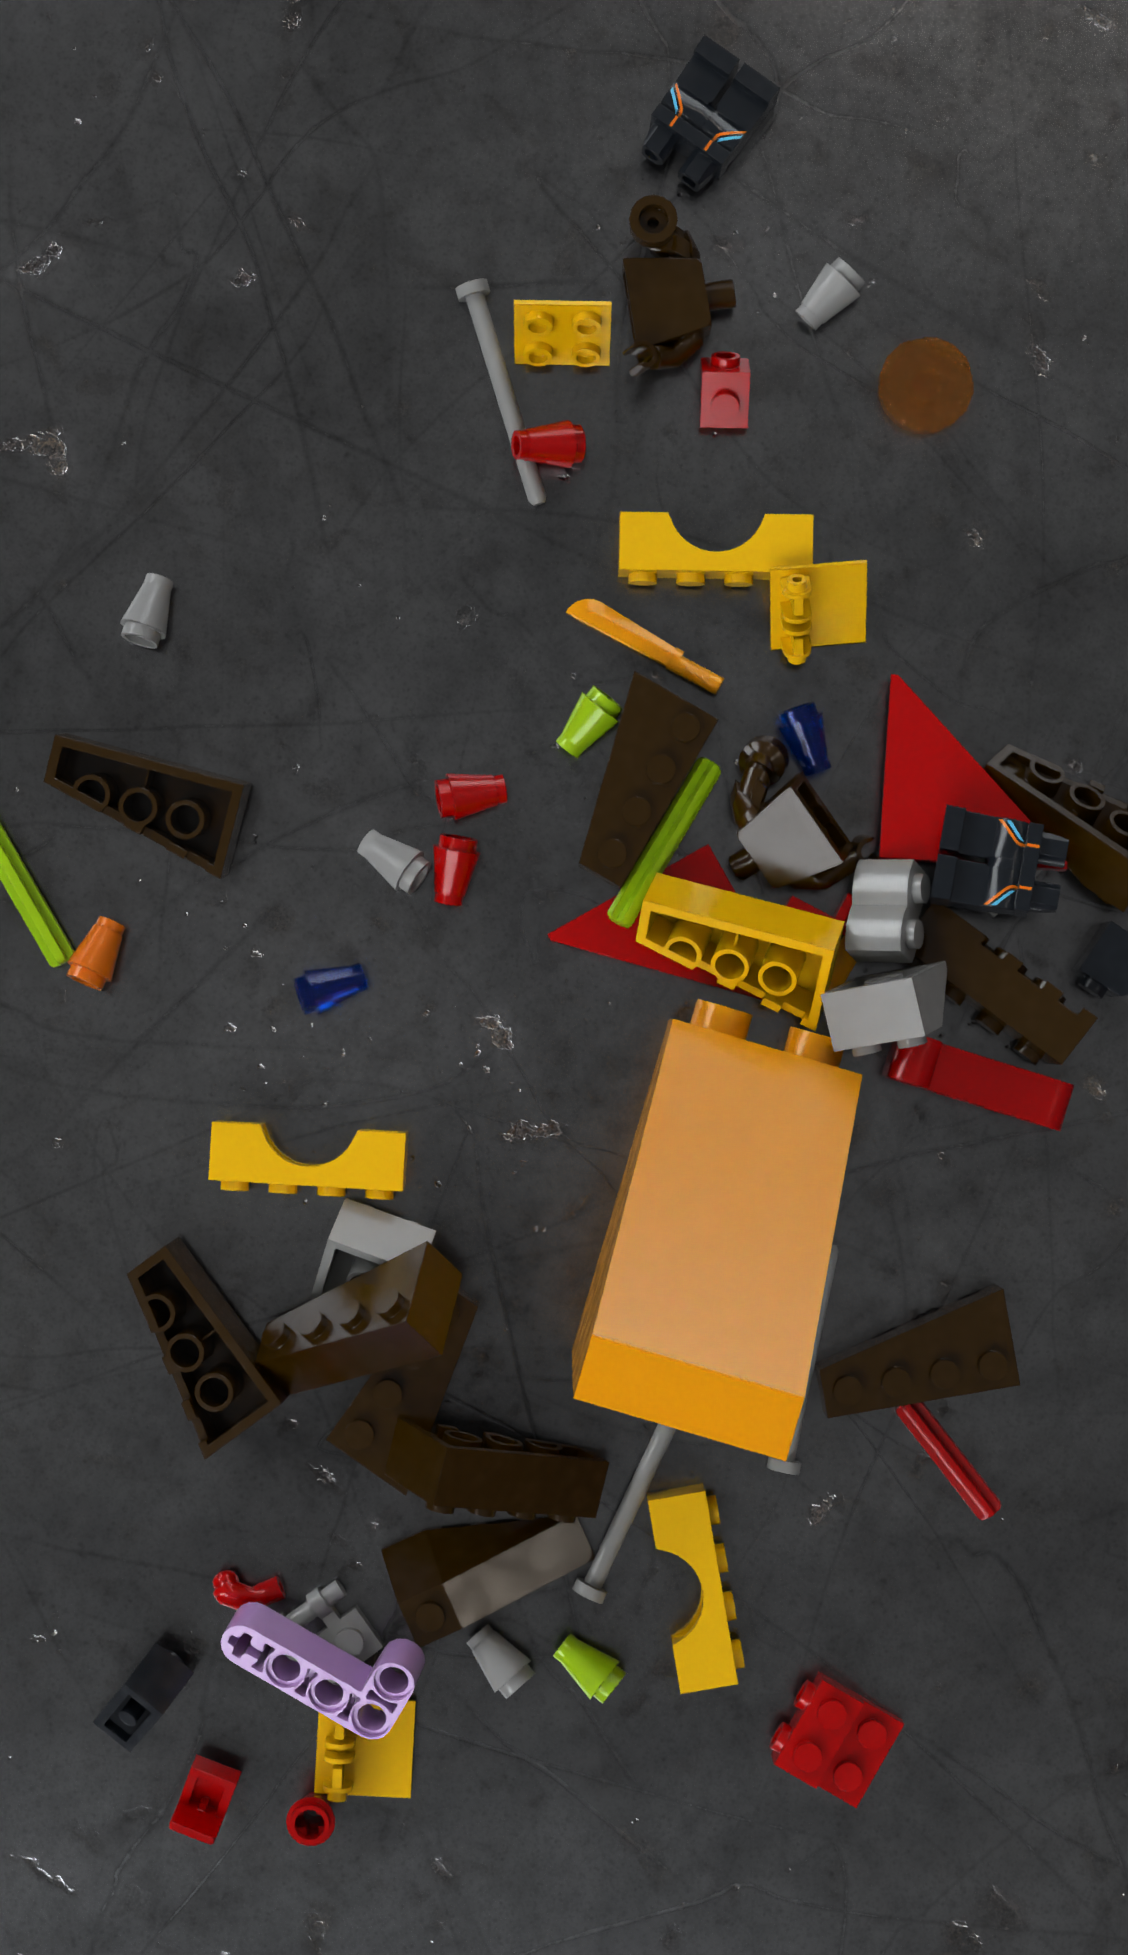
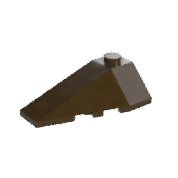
(1074, 811)
(470, 1571)

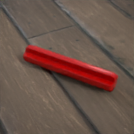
(950, 1459)

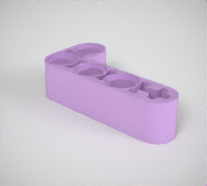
(261, 1639)

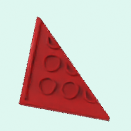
(926, 773)
(601, 936)

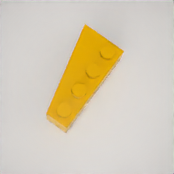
(744, 942)

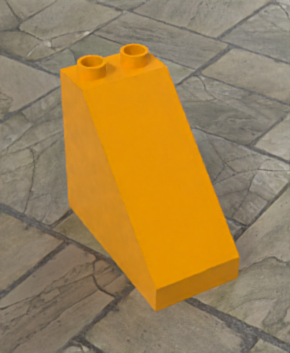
(721, 1235)

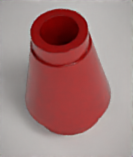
(550, 444)
(468, 793)
(453, 867)
(311, 1829)

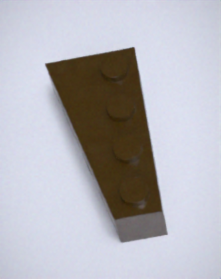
(646, 767)
(166, 801)
(999, 989)
(365, 1325)
(203, 1347)
(936, 1357)
(401, 1392)
(495, 1473)

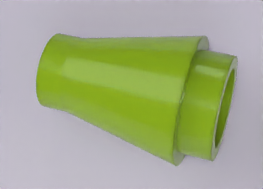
(590, 719)
(590, 1668)

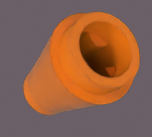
(97, 954)

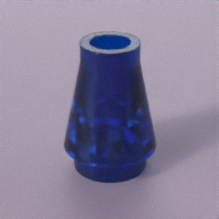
(806, 737)
(327, 987)

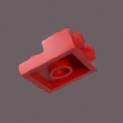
(834, 1739)

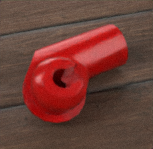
(233, 1594)

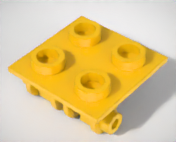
(562, 332)
(817, 606)
(365, 1766)

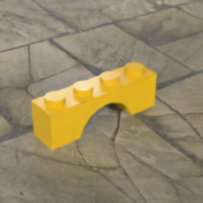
(655, 549)
(247, 1154)
(703, 1647)

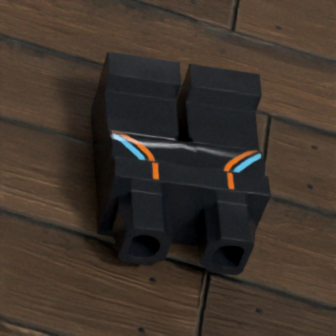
(697, 129)
(1010, 857)

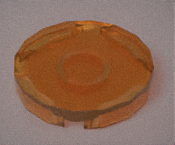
(925, 385)

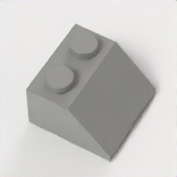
(886, 1008)
(363, 1241)

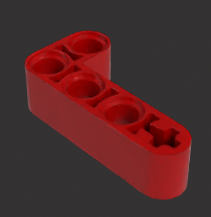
(980, 1082)

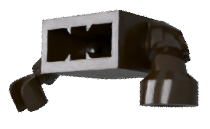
(668, 293)
(791, 833)

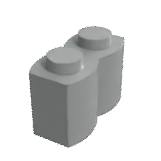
(886, 910)

